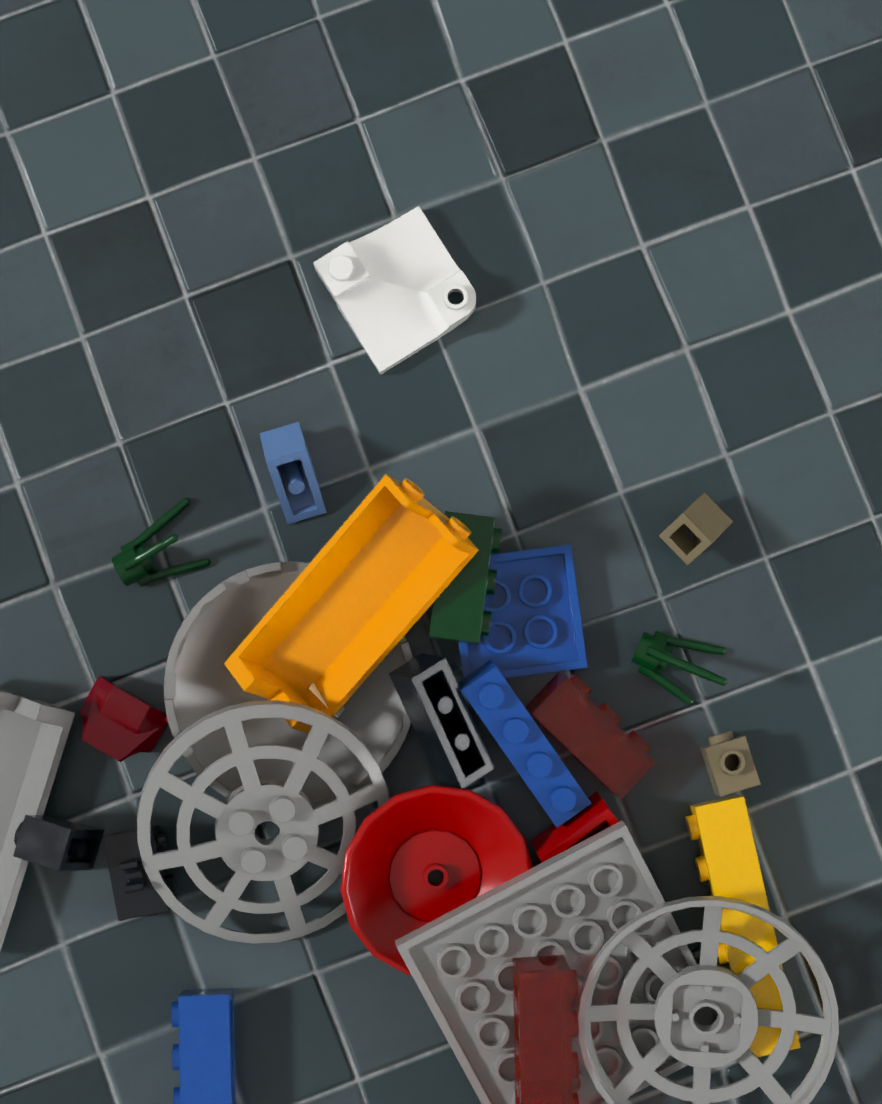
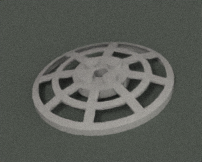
(248, 807)
(712, 987)

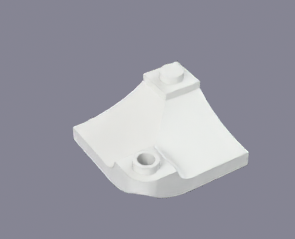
(397, 288)

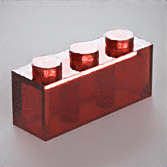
(591, 733)

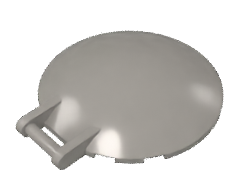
(201, 684)

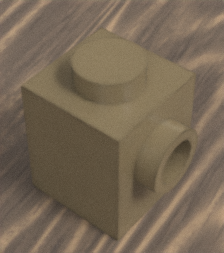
(696, 528)
(729, 763)

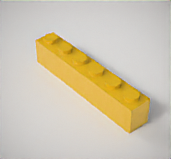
(734, 872)

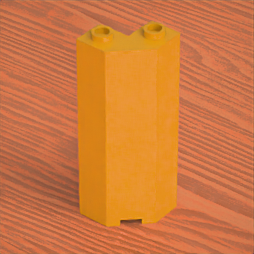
(353, 600)

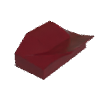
(120, 721)

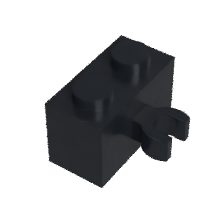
(130, 883)

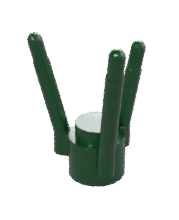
(136, 561)
(654, 654)

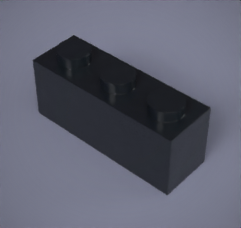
(442, 720)

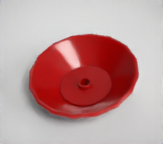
(405, 840)

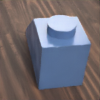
(292, 472)

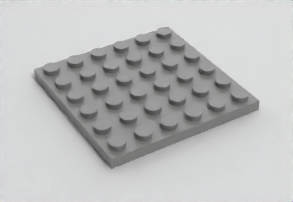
(550, 910)

